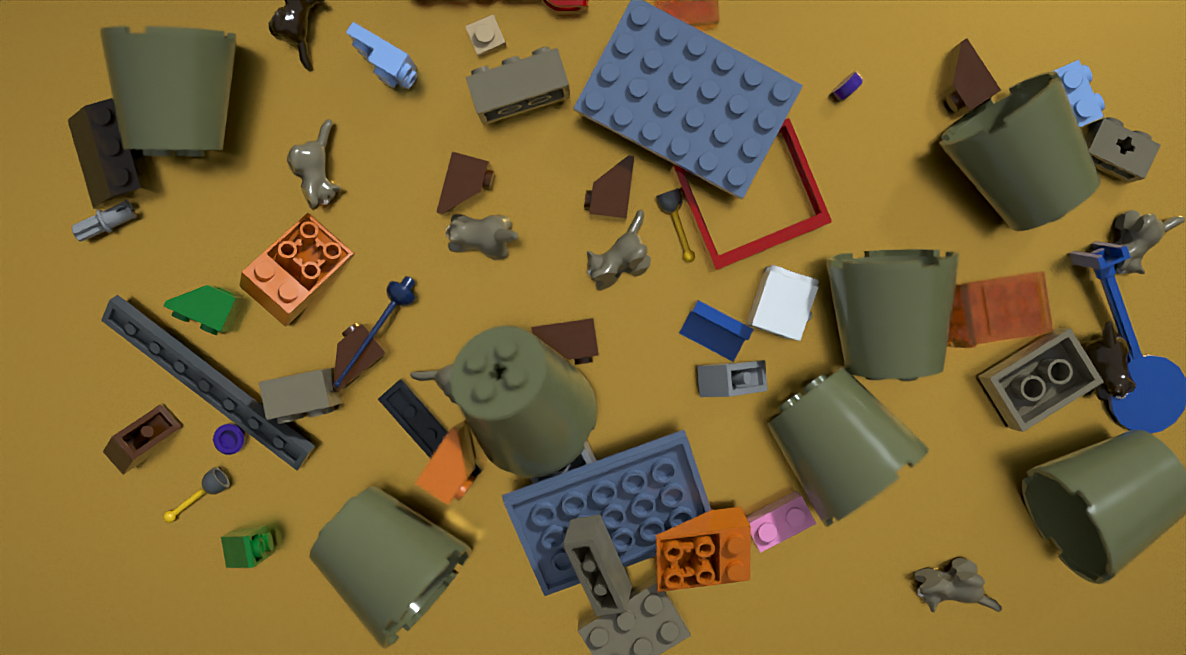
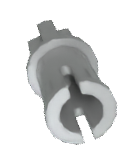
(103, 221)

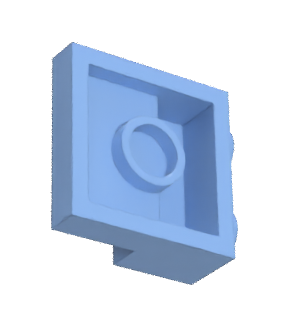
(389, 62)
(1084, 102)

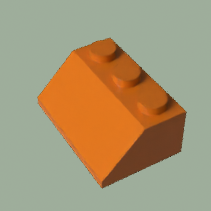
(450, 467)

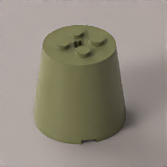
(170, 87)
(1025, 153)
(894, 311)
(522, 401)
(843, 444)
(1107, 502)
(386, 562)

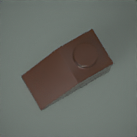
(968, 79)
(464, 182)
(611, 192)
(570, 339)
(347, 348)
(141, 439)

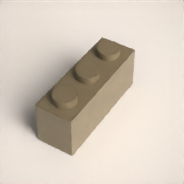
(597, 565)

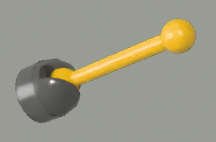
(671, 203)
(212, 483)

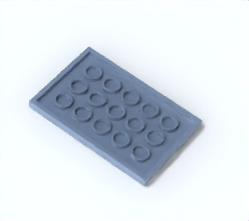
(687, 97)
(633, 492)

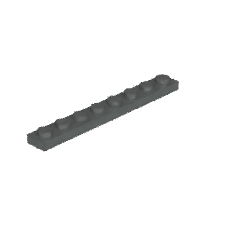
(206, 382)

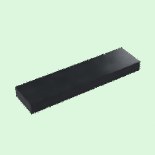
(416, 418)

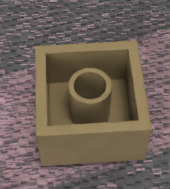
(305, 392)

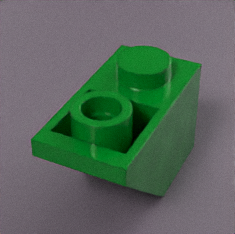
(208, 305)
(247, 547)

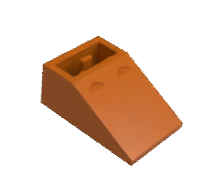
(294, 269)
(704, 551)

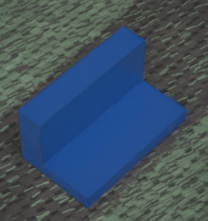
(715, 330)

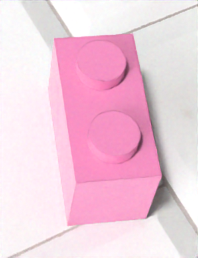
(779, 521)

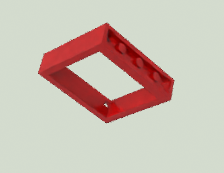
(809, 187)

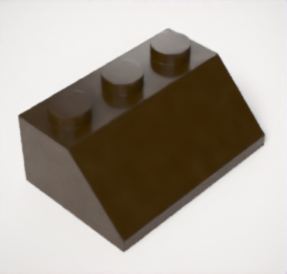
(108, 169)

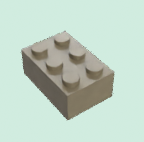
(518, 85)
(1040, 379)
(646, 628)

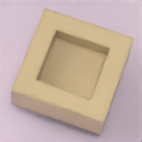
(485, 35)

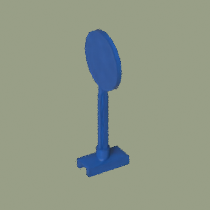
(1159, 382)

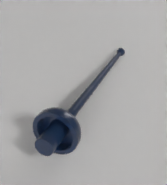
(399, 295)

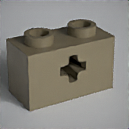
(1136, 149)

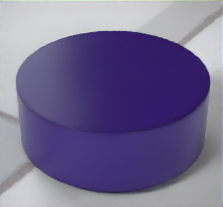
(848, 86)
(229, 439)

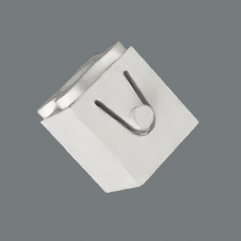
(783, 303)

